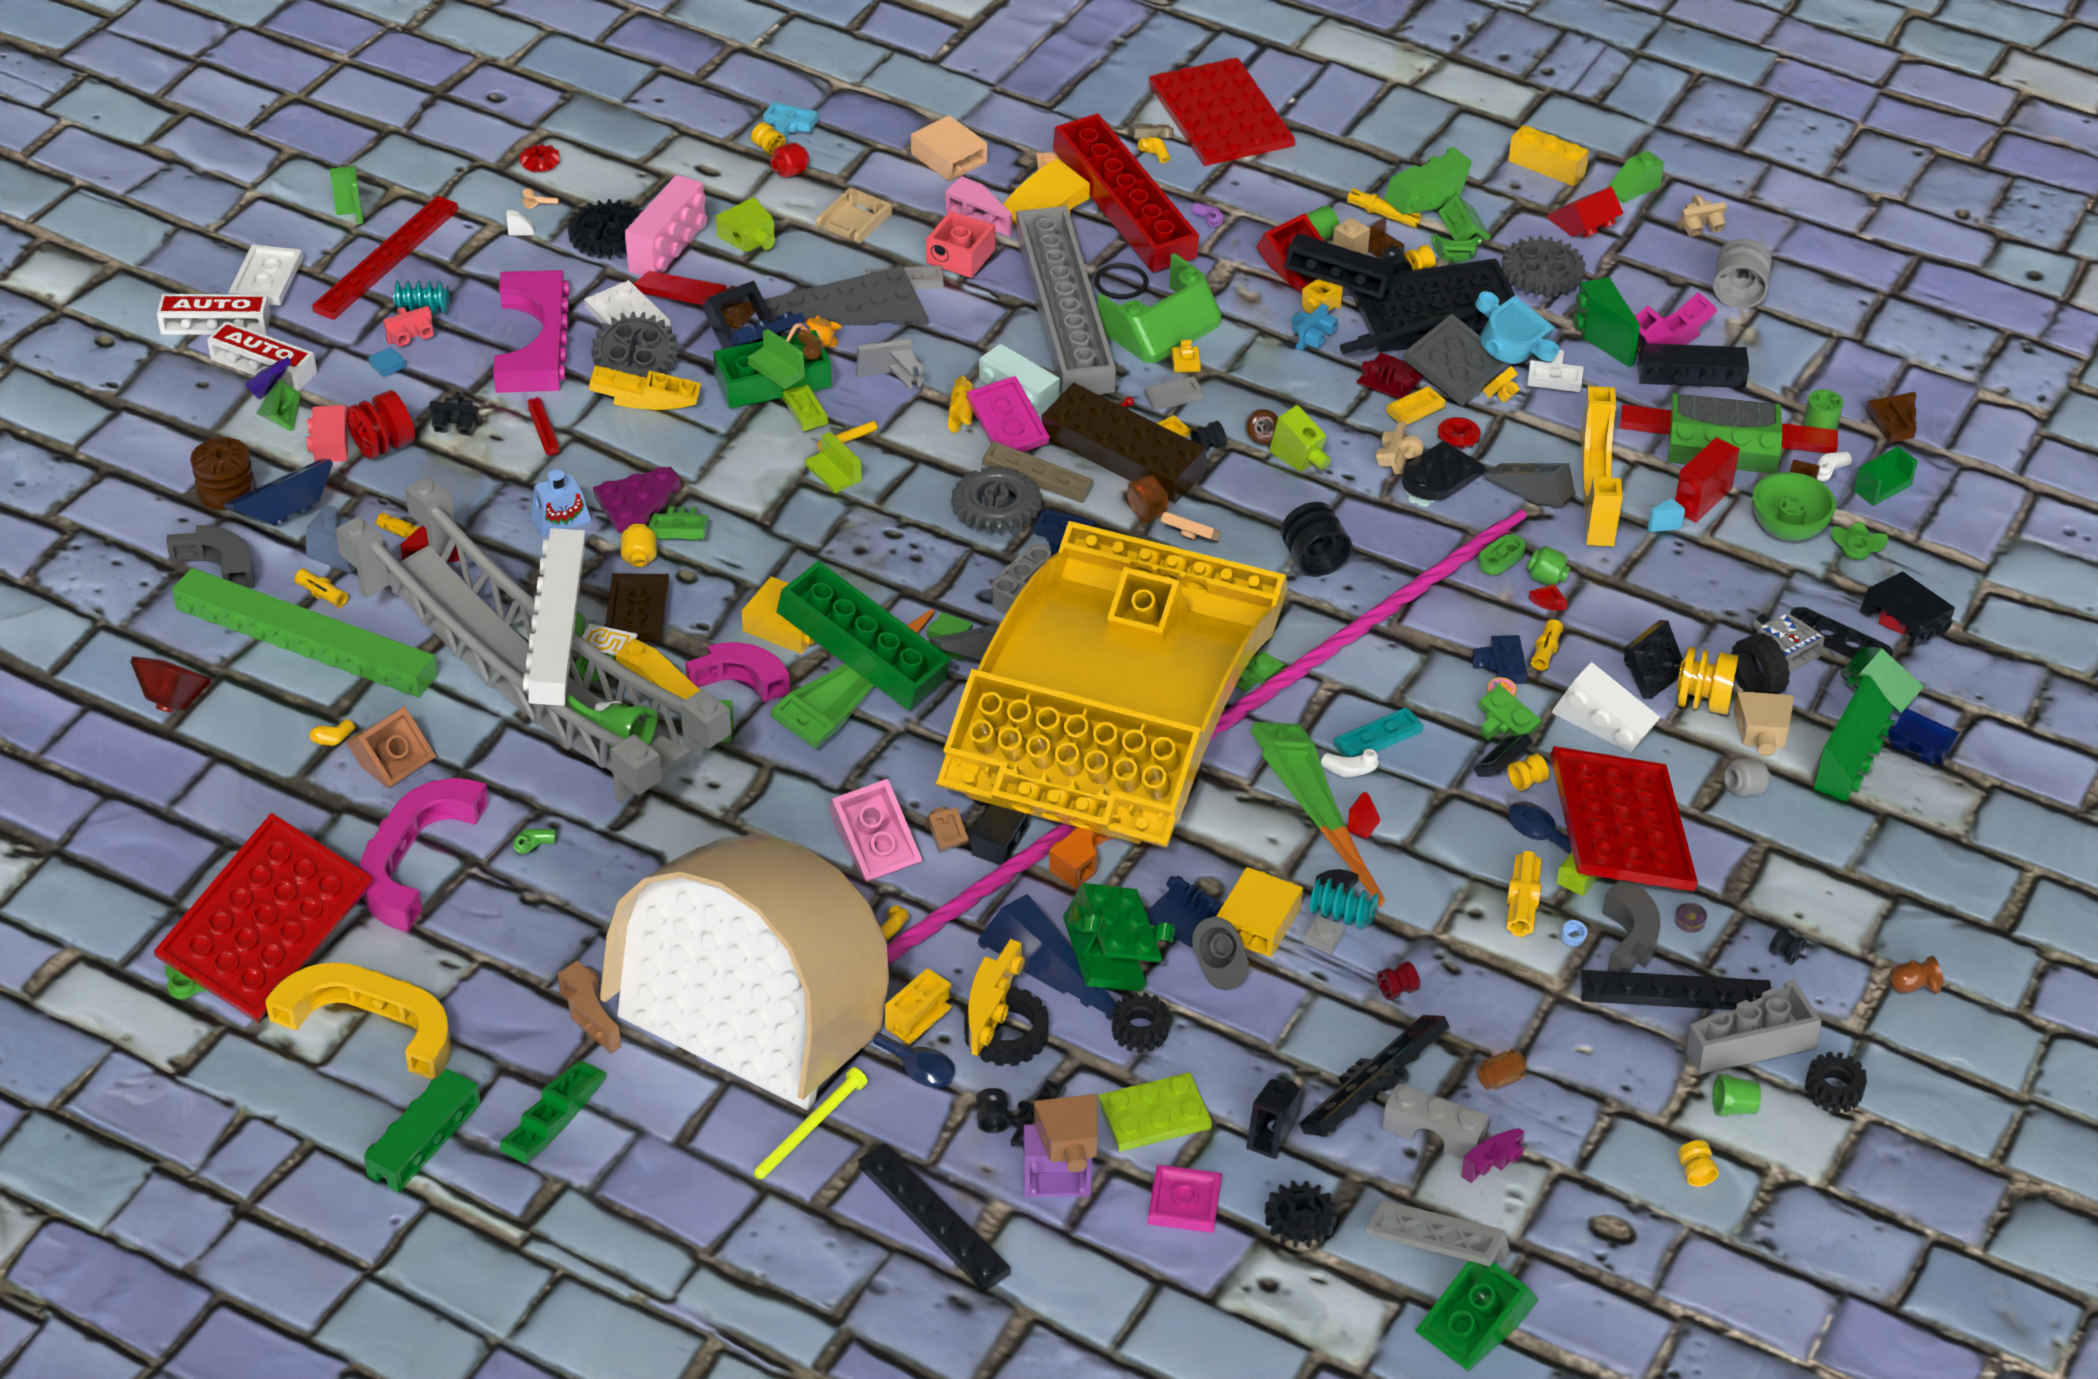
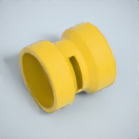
(767, 138)
(1527, 772)
(1699, 1166)

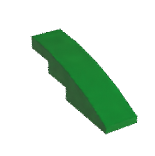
(549, 1116)

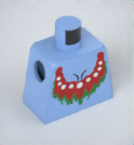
(558, 504)

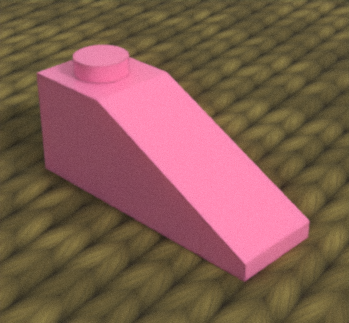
(978, 203)

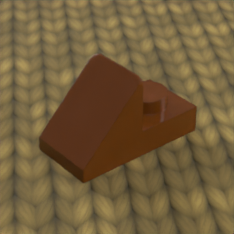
(1379, 239)

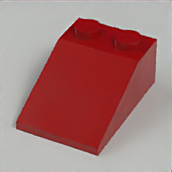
(1275, 245)

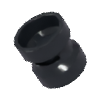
(1396, 255)
(1209, 436)
(992, 1104)

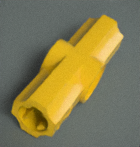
(1523, 893)

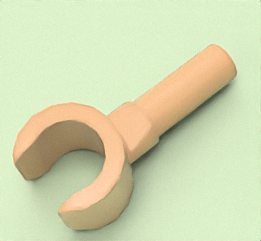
(532, 200)

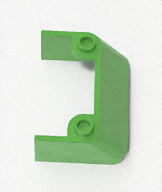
(1156, 329)

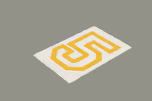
(607, 639)

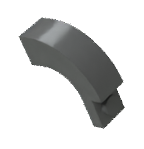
(215, 546)
(1639, 916)

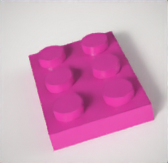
(1008, 415)

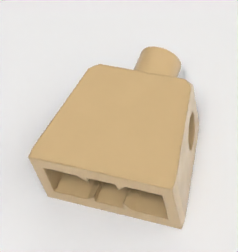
(1763, 720)

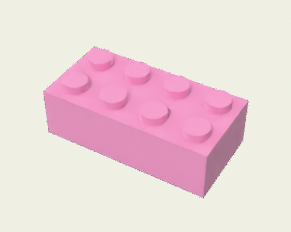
(666, 226)

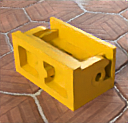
(917, 1006)

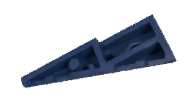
(1044, 950)

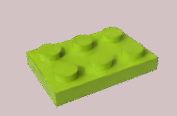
(1154, 1111)

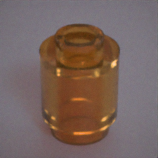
(1501, 1069)

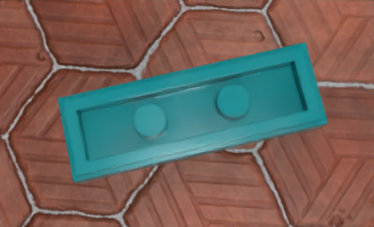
(1379, 733)

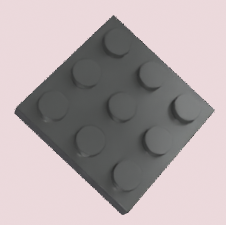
(1455, 360)

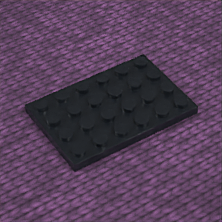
(1429, 294)

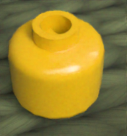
(638, 545)

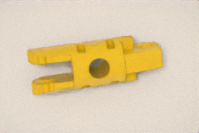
(959, 407)

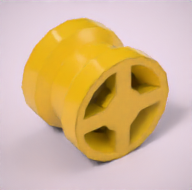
(1421, 258)

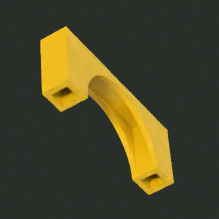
(1600, 491)

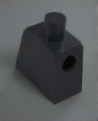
(1275, 1103)

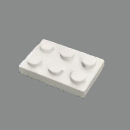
(267, 272)
(622, 299)

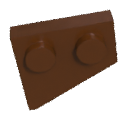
(1895, 416)

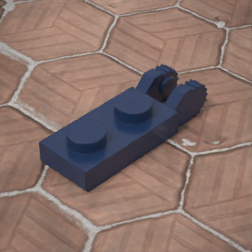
(748, 335)

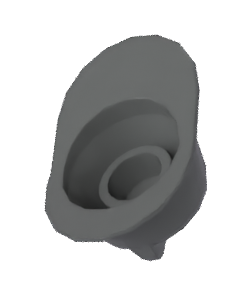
(1220, 953)

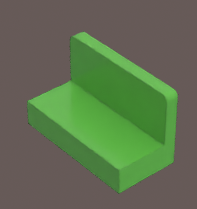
(346, 191)
(1462, 220)
(778, 360)

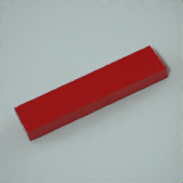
(677, 287)

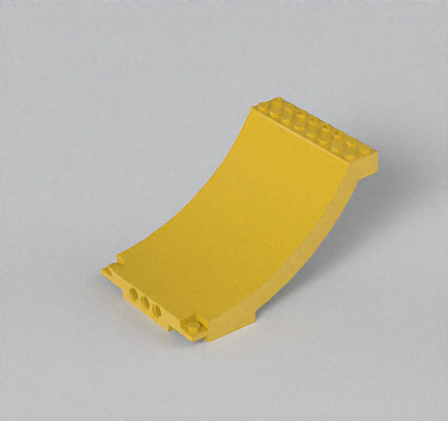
(1109, 683)

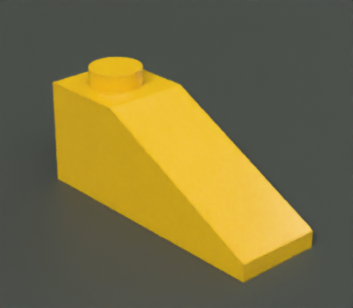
(656, 668)

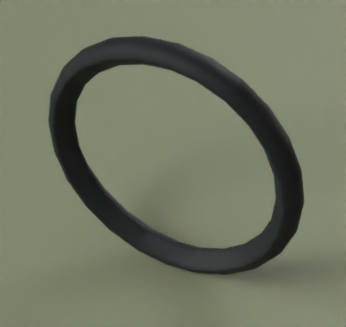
(1121, 296)

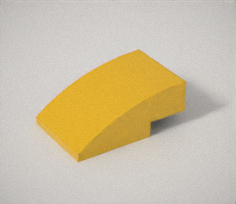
(1049, 187)

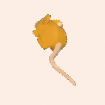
(825, 329)

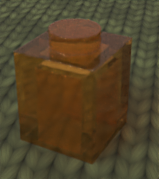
(1147, 498)

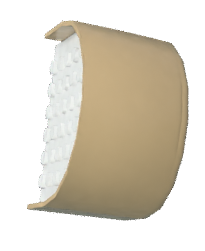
(751, 962)

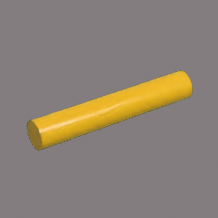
(854, 433)

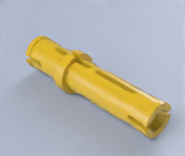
(1374, 204)

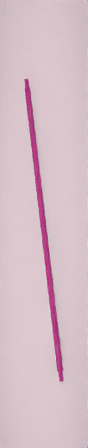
(1228, 718)

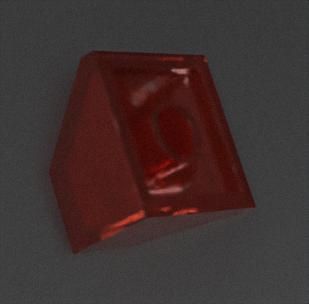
(168, 683)

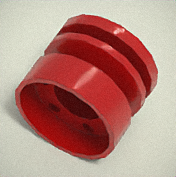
(380, 424)

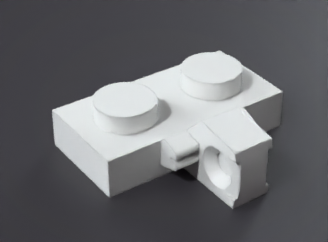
(1555, 375)

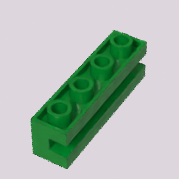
(422, 1129)

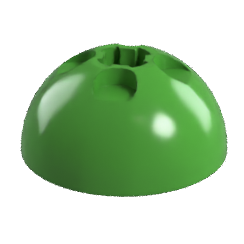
(1793, 505)

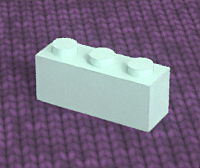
(1039, 384)

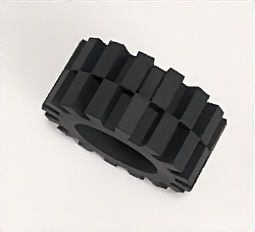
(1140, 1008)
(1831, 1095)

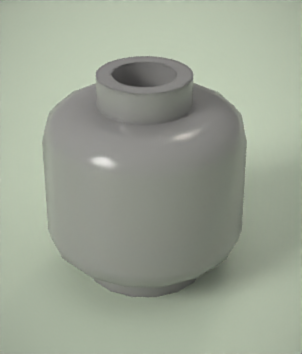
(1747, 777)

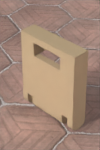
(850, 221)

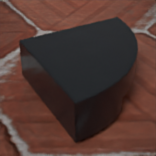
(1338, 875)

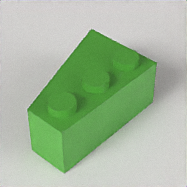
(1430, 184)

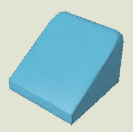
(1666, 516)

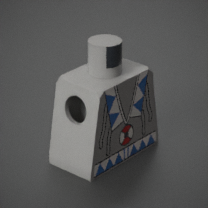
(1795, 638)

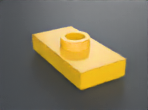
(1415, 405)

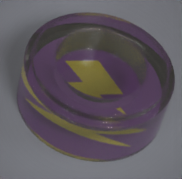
(1690, 917)

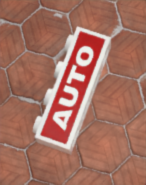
(207, 312)
(255, 351)

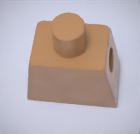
(1068, 1129)

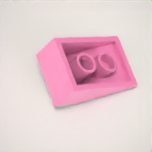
(874, 830)

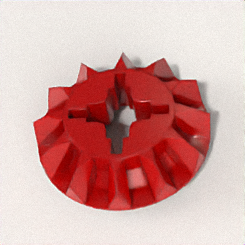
(531, 161)
(1459, 426)

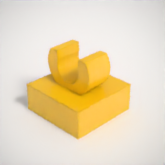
(1186, 357)
(1502, 385)

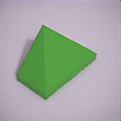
(281, 405)

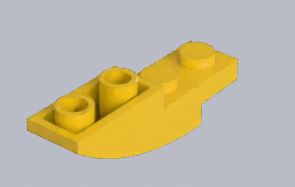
(652, 393)
(989, 992)

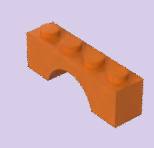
(1075, 856)

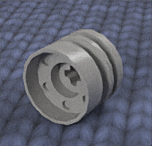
(1742, 273)

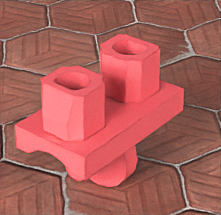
(408, 325)

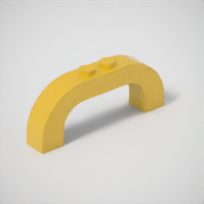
(372, 991)

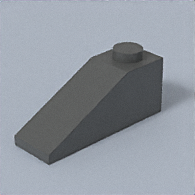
(1536, 481)
(968, 643)

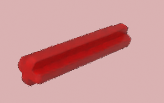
(543, 426)

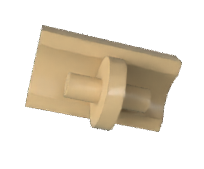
(1702, 213)
(1398, 448)

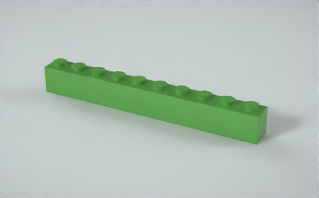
(305, 632)

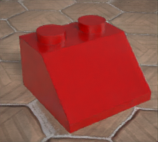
(1588, 213)

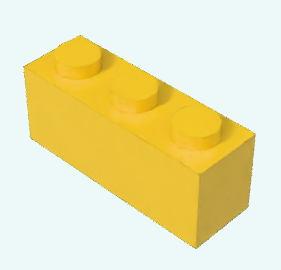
(1548, 155)

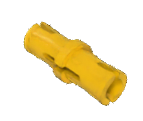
(333, 594)
(1550, 635)

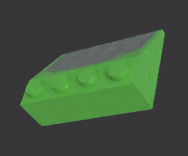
(1745, 424)

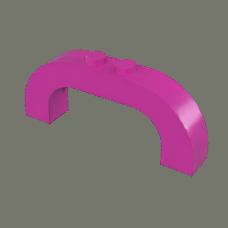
(431, 802)

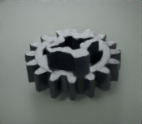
(1300, 1214)

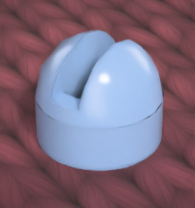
(1570, 929)

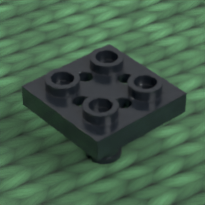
(1649, 657)

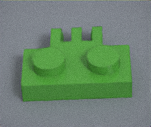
(679, 524)

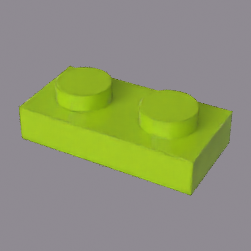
(805, 407)

